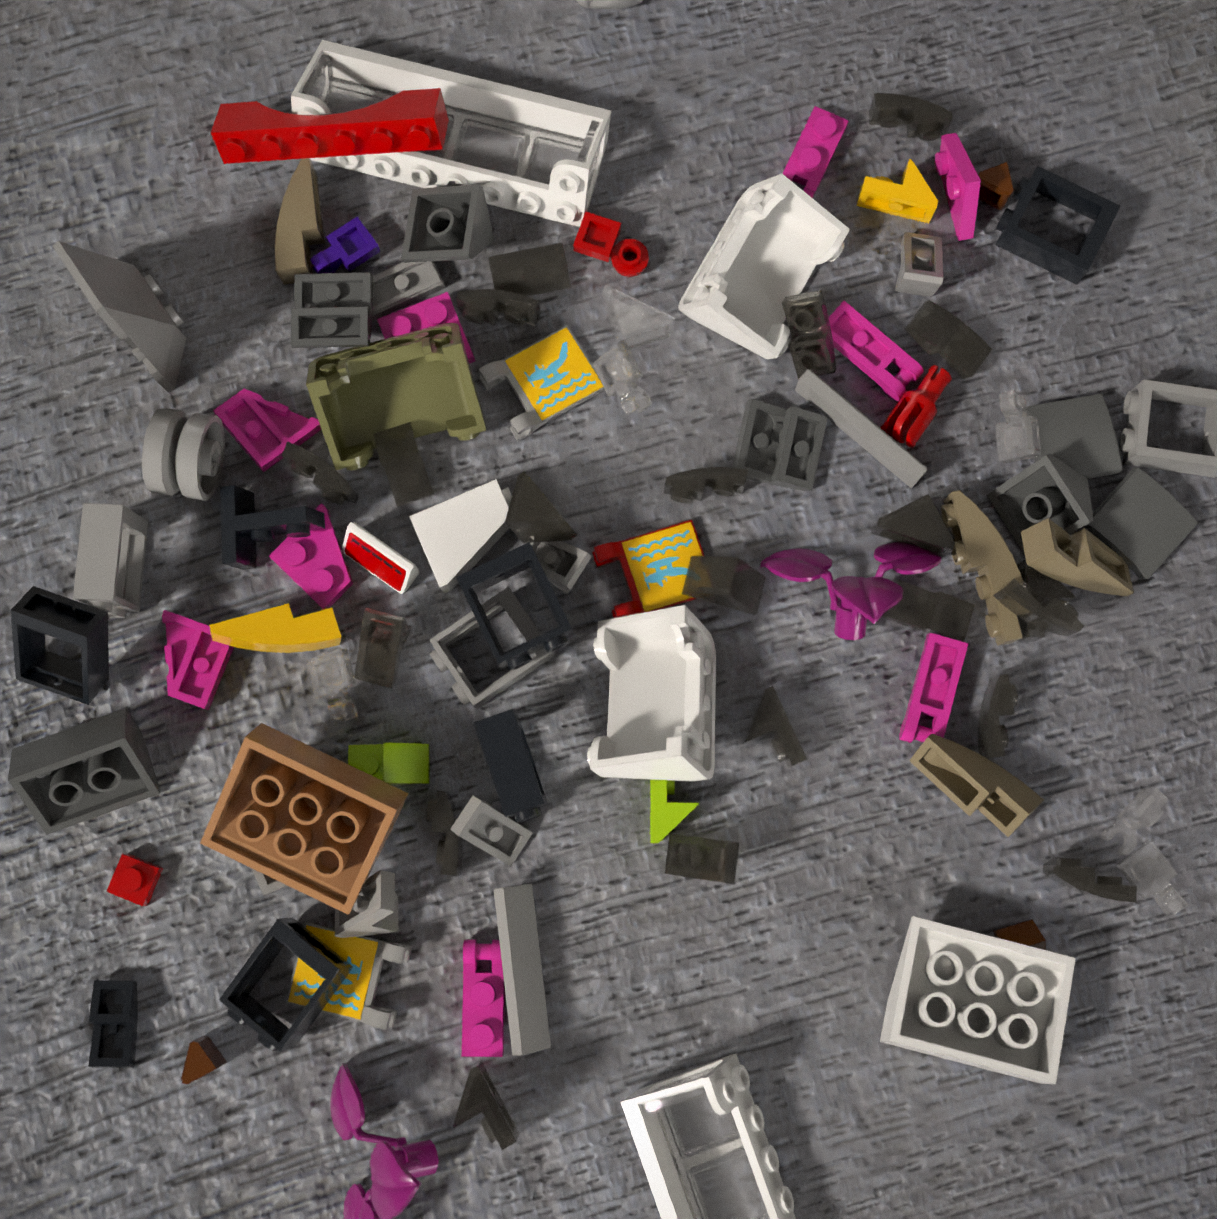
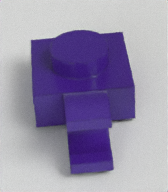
(348, 246)

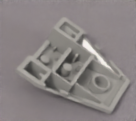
(130, 309)

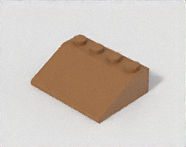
(303, 817)

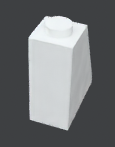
(462, 530)

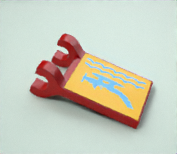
(652, 567)

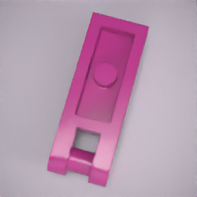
(815, 149)
(872, 351)
(934, 687)
(482, 1001)

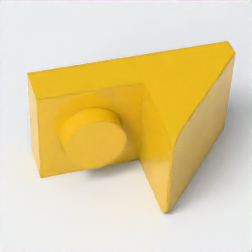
(908, 199)

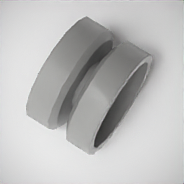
(183, 454)

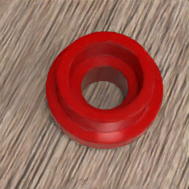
(625, 267)

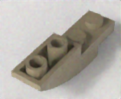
(983, 550)

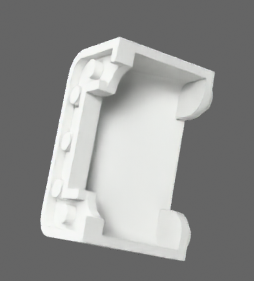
(758, 261)
(657, 697)

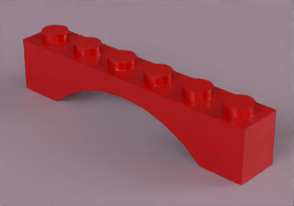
(399, 124)

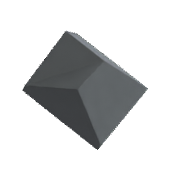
(447, 224)
(1043, 492)

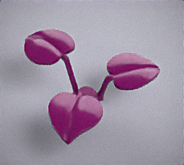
(859, 596)
(391, 1170)

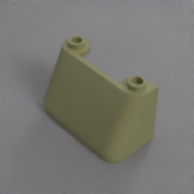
(393, 382)

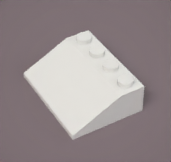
(979, 1001)

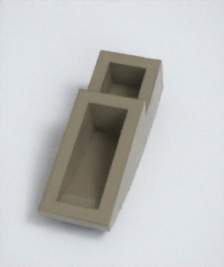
(298, 224)
(1076, 559)
(976, 783)

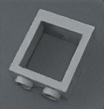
(1134, 437)
(110, 558)
(445, 660)

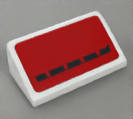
(379, 558)

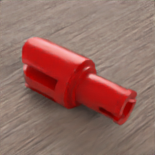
(916, 408)

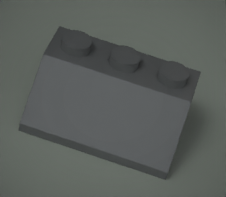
(83, 771)

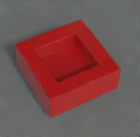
(597, 236)
(134, 879)

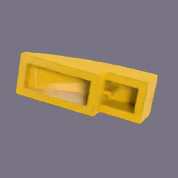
(278, 631)

